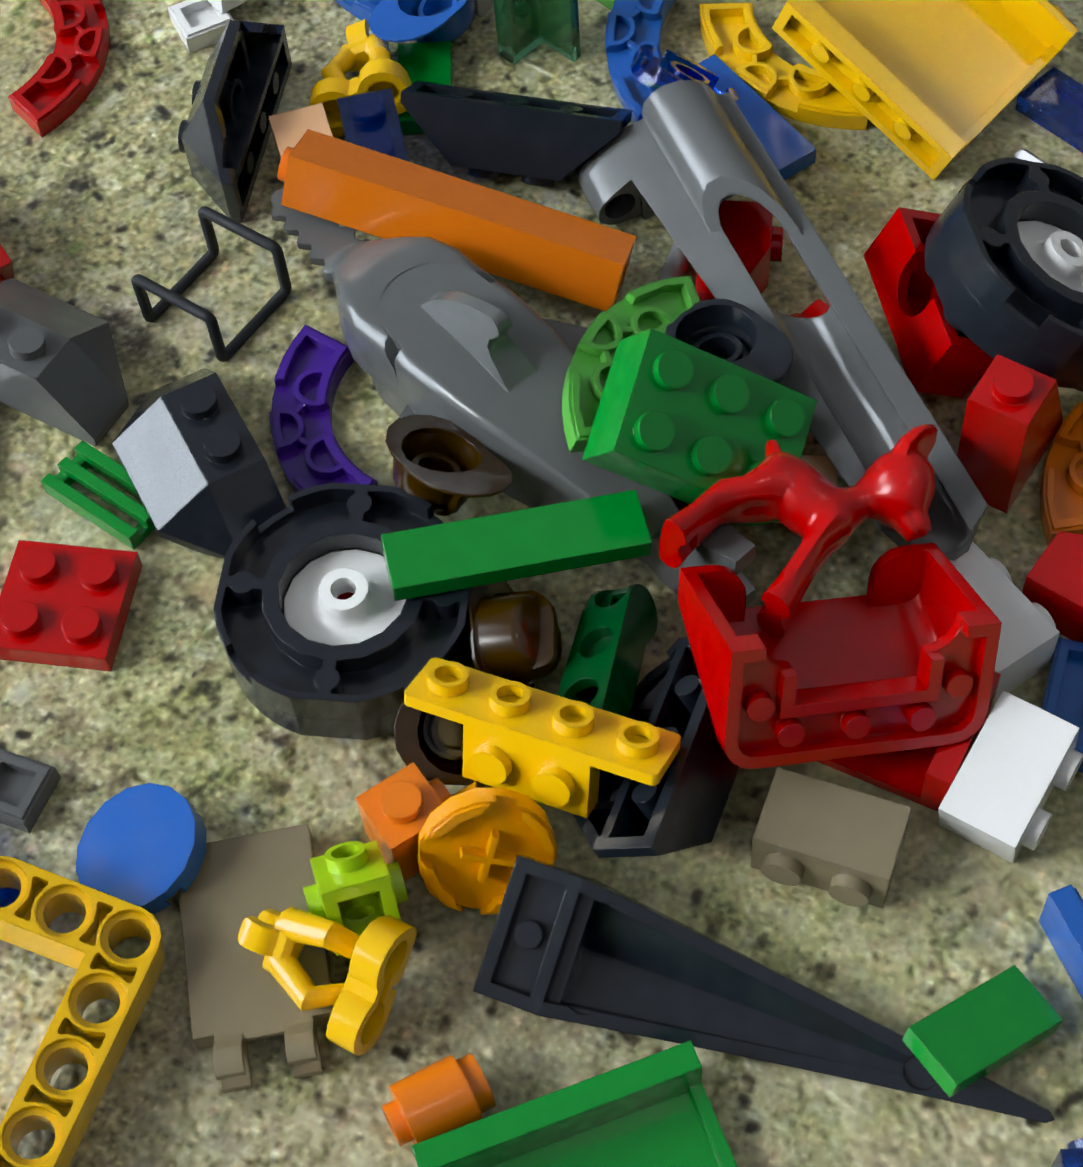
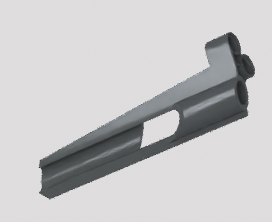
(681, 166)

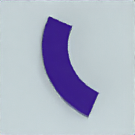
(303, 413)

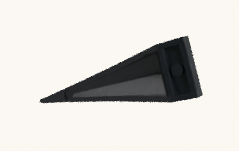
(615, 964)

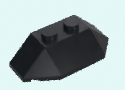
(231, 112)
(510, 131)
(197, 465)
(693, 792)

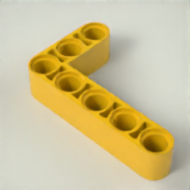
(97, 977)

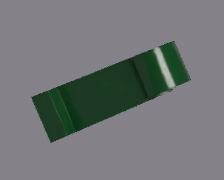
(610, 649)

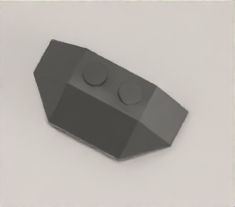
(58, 363)

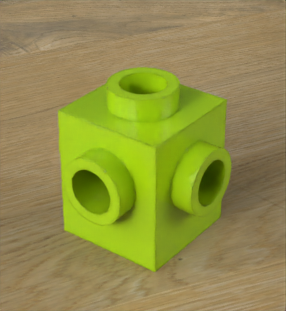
(355, 885)

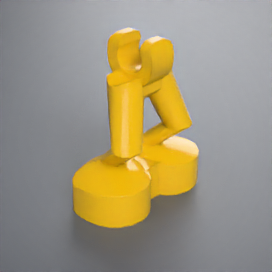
(376, 68)
(375, 966)

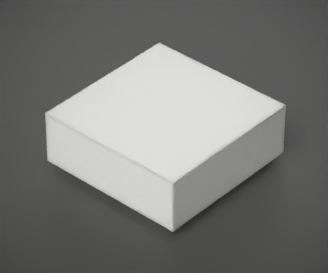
(198, 23)

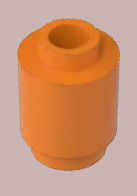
(437, 1099)

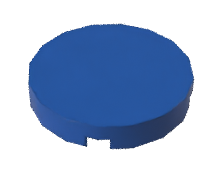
(142, 846)

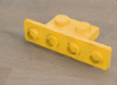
(539, 739)

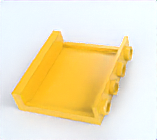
(927, 67)

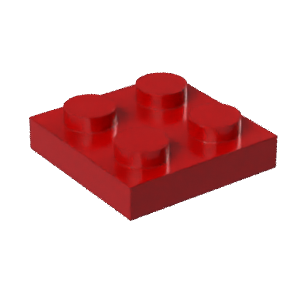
(66, 604)

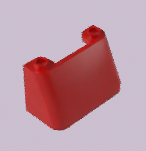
(851, 672)

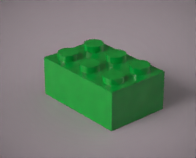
(689, 417)

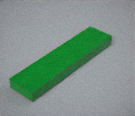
(515, 545)

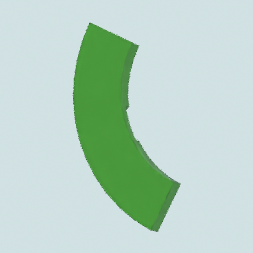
(641, 309)

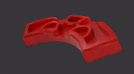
(70, 70)

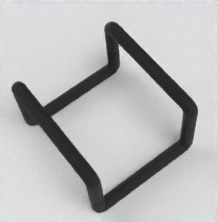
(173, 296)

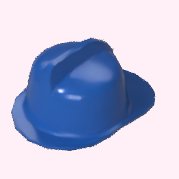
(421, 20)

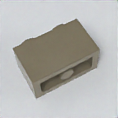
(829, 838)

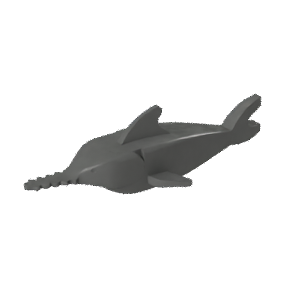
(473, 352)

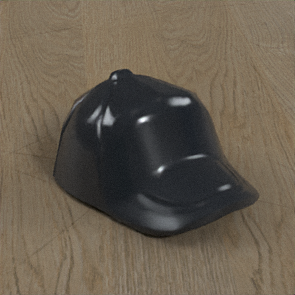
(736, 336)

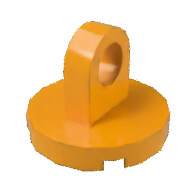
(474, 844)

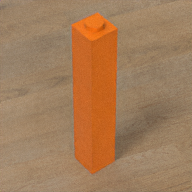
(489, 226)

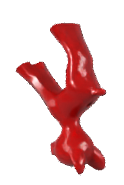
(788, 489)

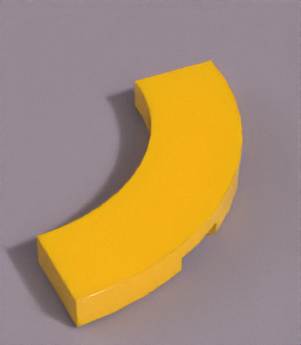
(791, 90)

